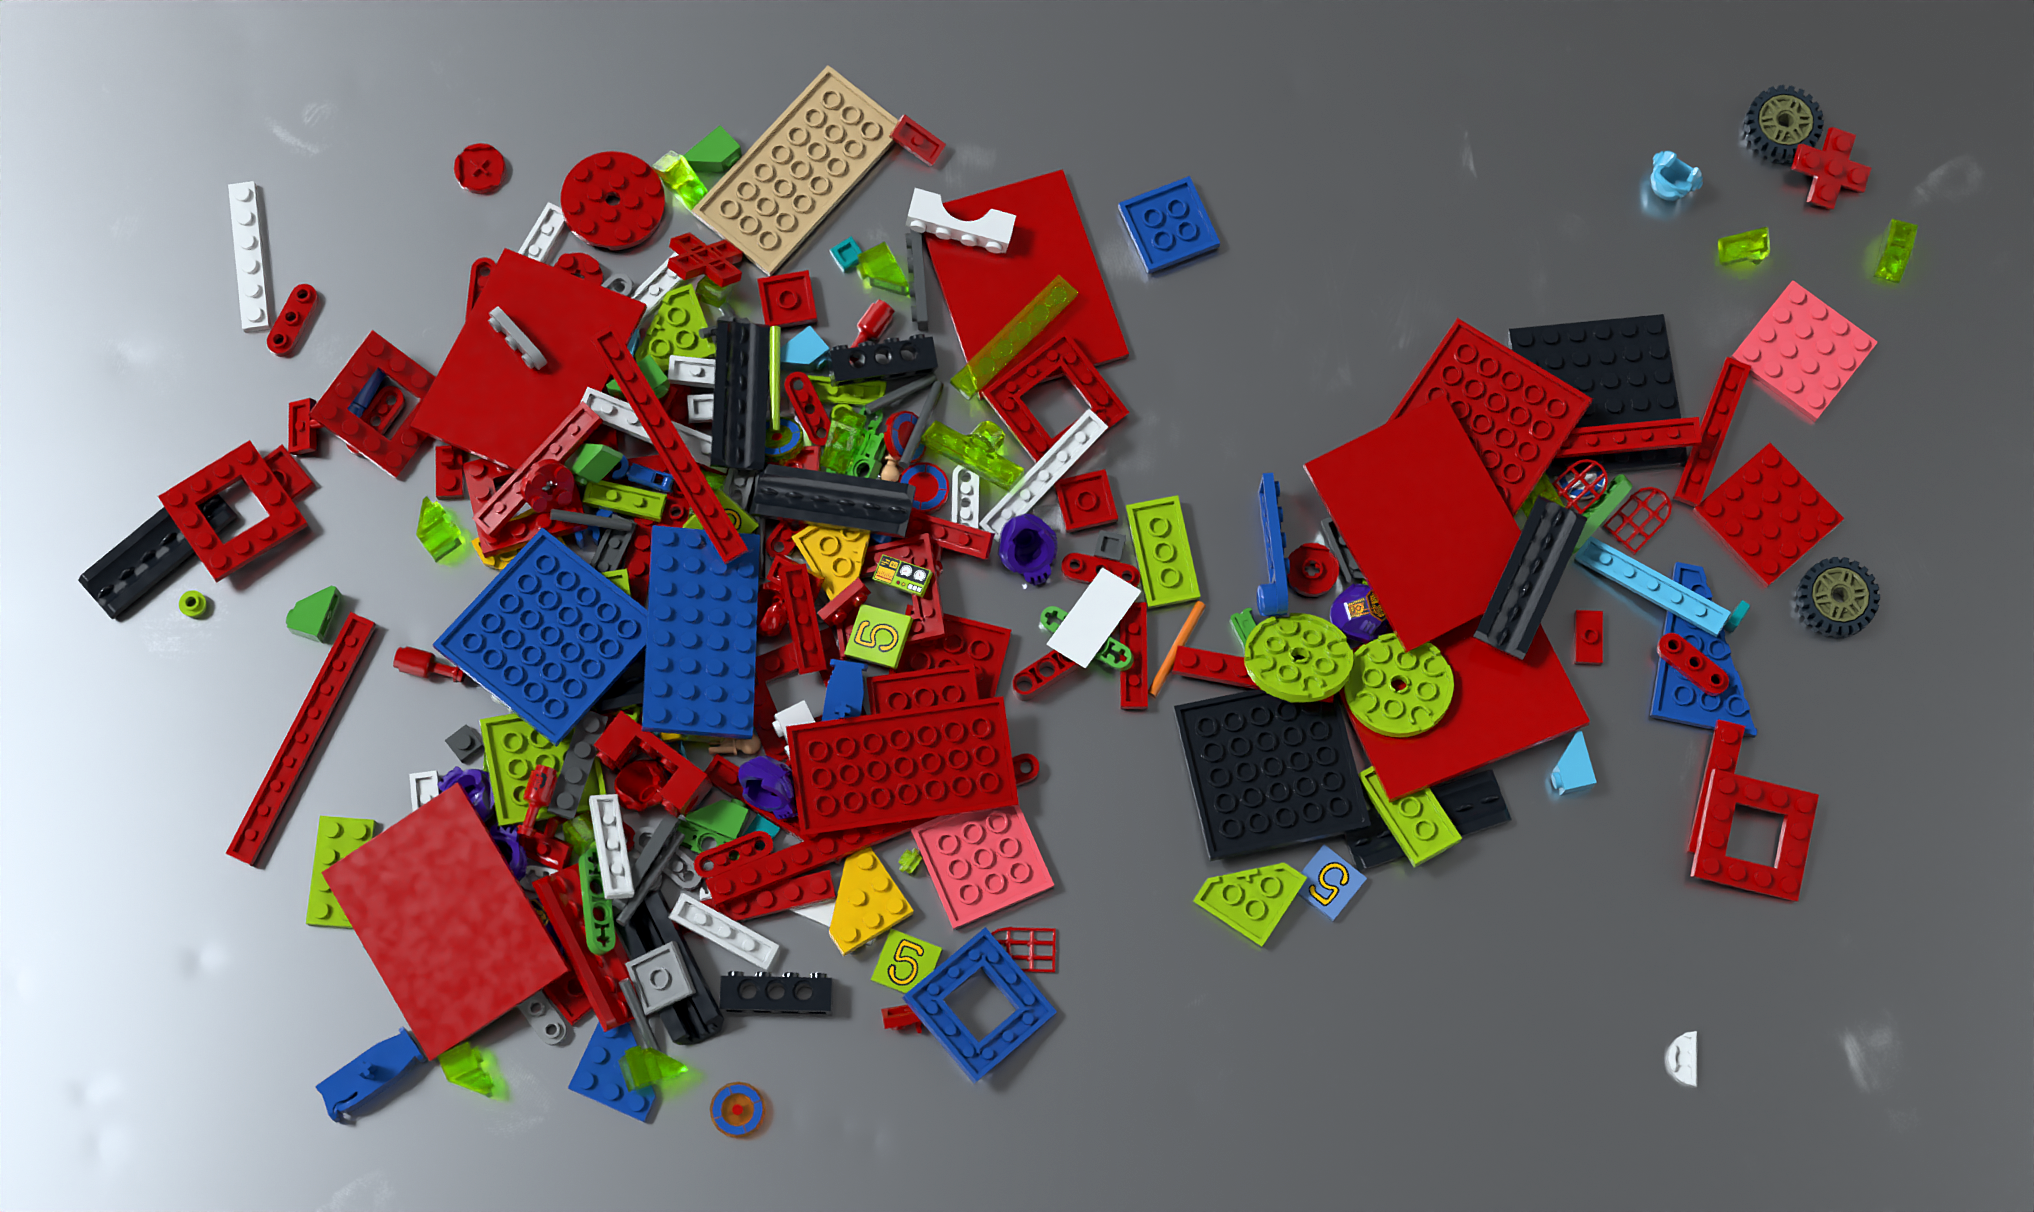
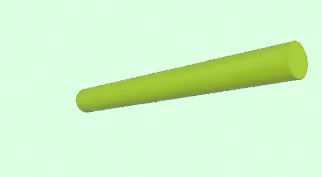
(774, 420)

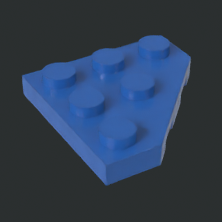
(601, 1076)

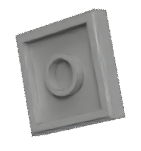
(660, 978)

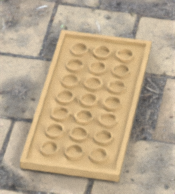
(798, 170)

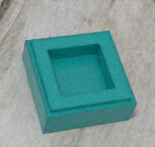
(846, 254)
(1736, 617)
(762, 824)

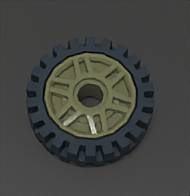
(1782, 106)
(1847, 580)

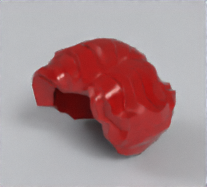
(771, 610)
(640, 785)

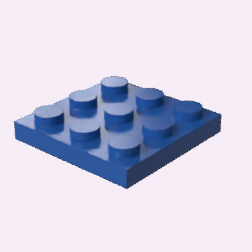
(1169, 224)

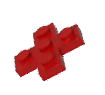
(1831, 168)
(711, 260)

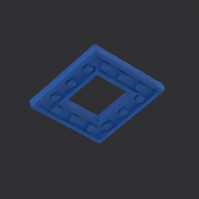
(973, 1056)

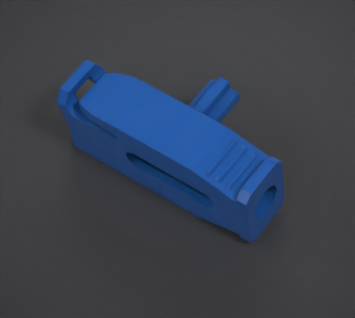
(844, 690)
(370, 1074)

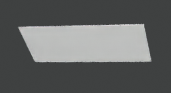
(1093, 617)

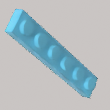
(1653, 586)

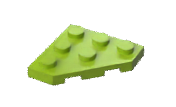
(676, 330)
(1252, 898)

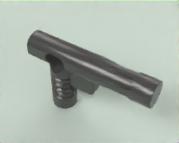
(729, 315)

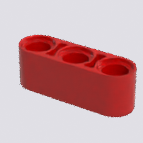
(1038, 681)

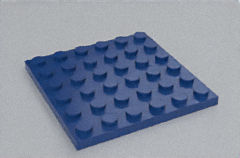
(547, 636)

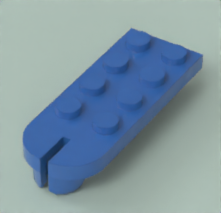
(1273, 597)

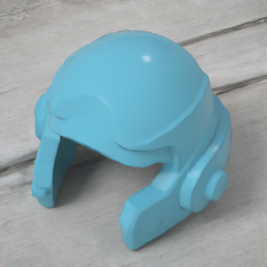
(1672, 177)

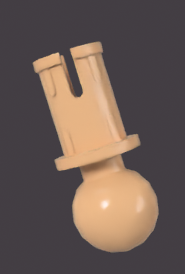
(889, 471)
(732, 745)

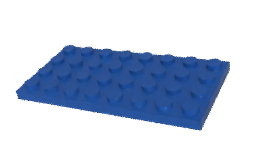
(700, 636)

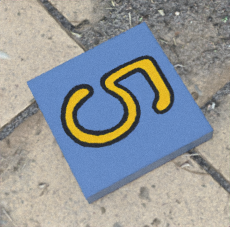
(1330, 882)

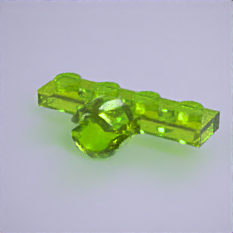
(975, 451)

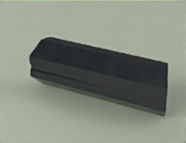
(649, 928)

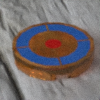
(737, 1110)

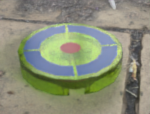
(785, 442)

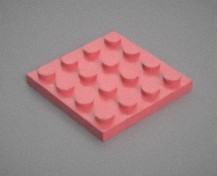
(1804, 350)
(981, 861)

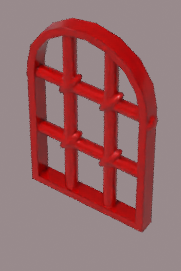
(1589, 487)
(1639, 529)
(1031, 943)

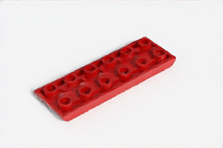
(598, 974)

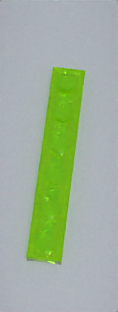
(1013, 337)

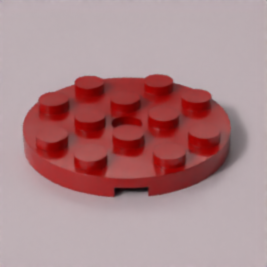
(608, 225)

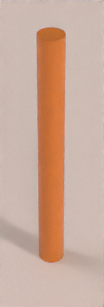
(1181, 640)

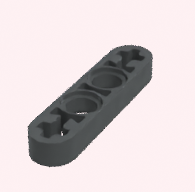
(650, 854)

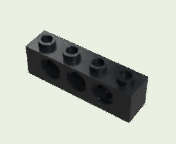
(843, 373)
(818, 1004)

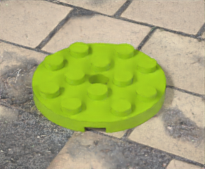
(1316, 677)
(1401, 712)

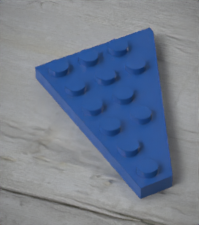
(1676, 696)

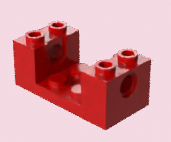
(624, 740)

